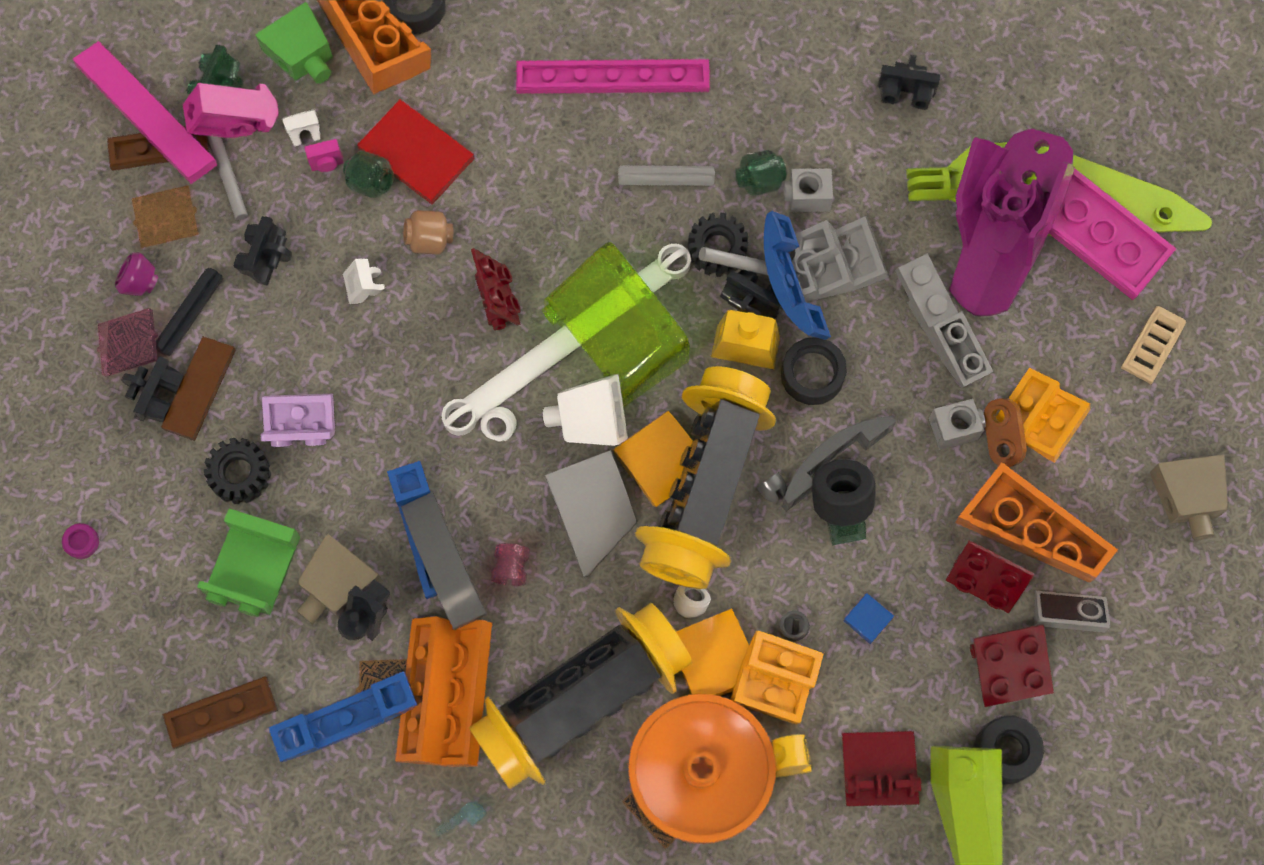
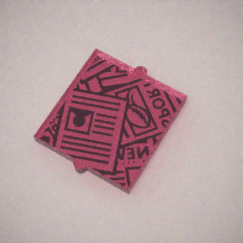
(127, 342)

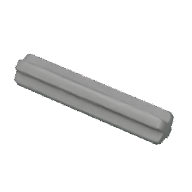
(666, 175)

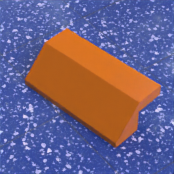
(449, 686)

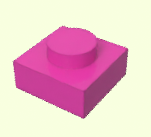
(324, 155)

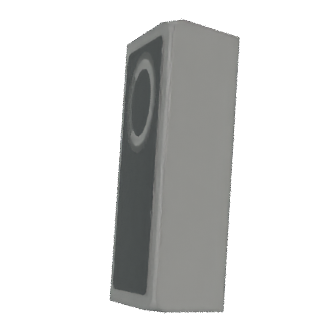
(1071, 611)

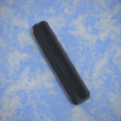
(188, 311)

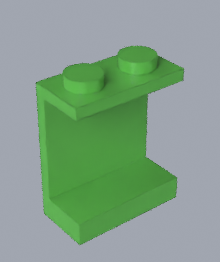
(251, 564)

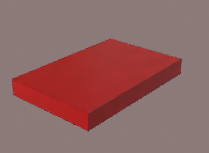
(417, 151)

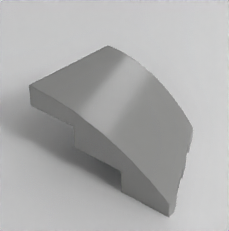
(832, 269)
(592, 507)

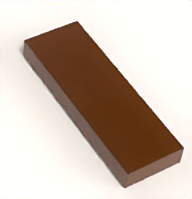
(137, 151)
(198, 388)
(220, 712)

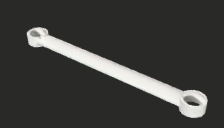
(547, 353)

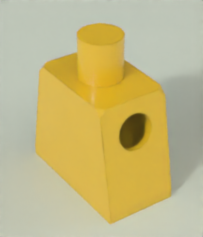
(747, 339)

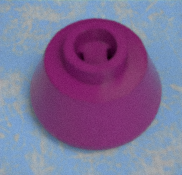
(136, 276)

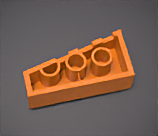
(377, 42)
(1035, 525)

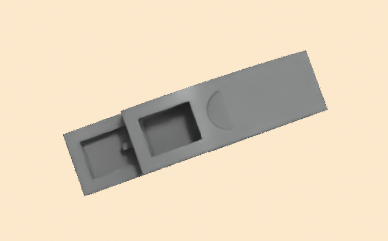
(941, 322)

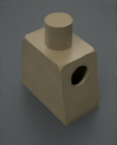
(1193, 492)
(330, 578)

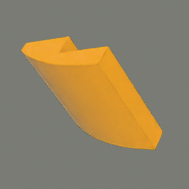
(1047, 413)
(654, 456)
(716, 653)
(776, 677)

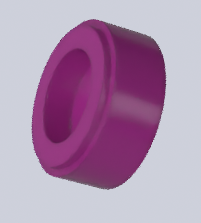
(80, 541)

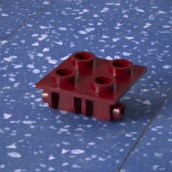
(494, 287)
(989, 577)
(1013, 665)
(880, 769)

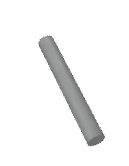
(228, 177)
(733, 260)

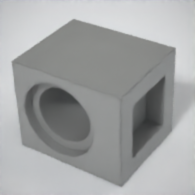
(816, 179)
(949, 436)

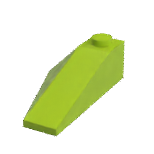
(969, 801)

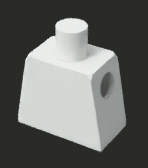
(590, 413)

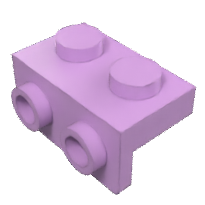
(298, 418)

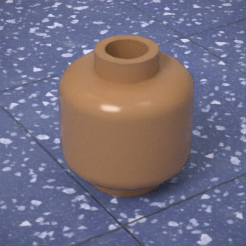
(427, 232)

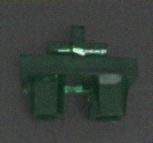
(218, 69)

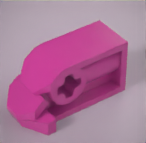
(229, 110)

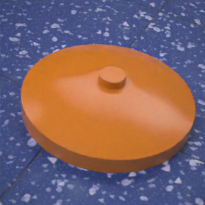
(702, 768)

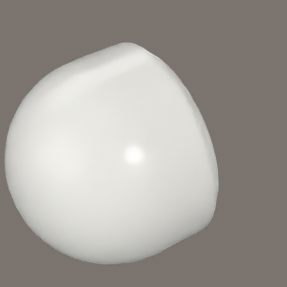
(506, 415)
(688, 607)

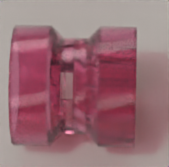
(510, 564)

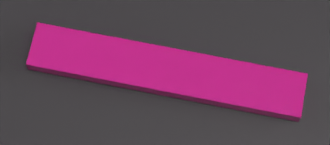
(612, 76)
(145, 112)

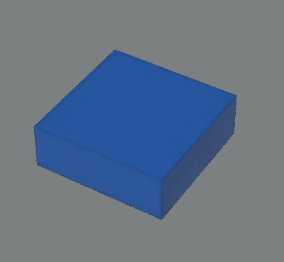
(868, 618)

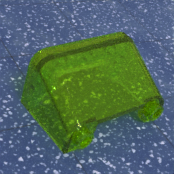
(619, 322)

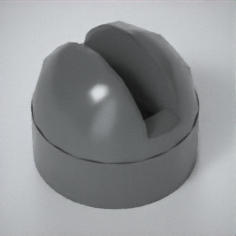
(773, 484)
(787, 625)

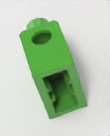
(297, 44)

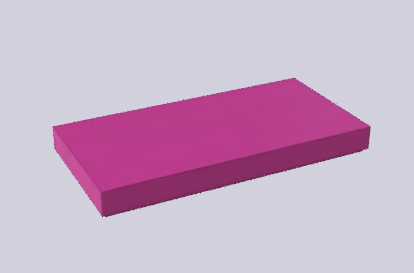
(1109, 237)

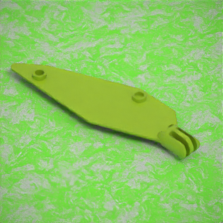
(1135, 195)

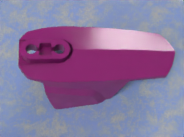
(1004, 218)

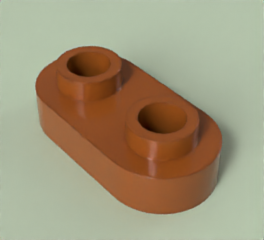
(1007, 432)

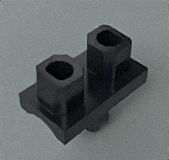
(910, 79)
(266, 251)
(748, 297)
(148, 404)
(364, 612)

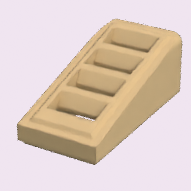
(1164, 321)

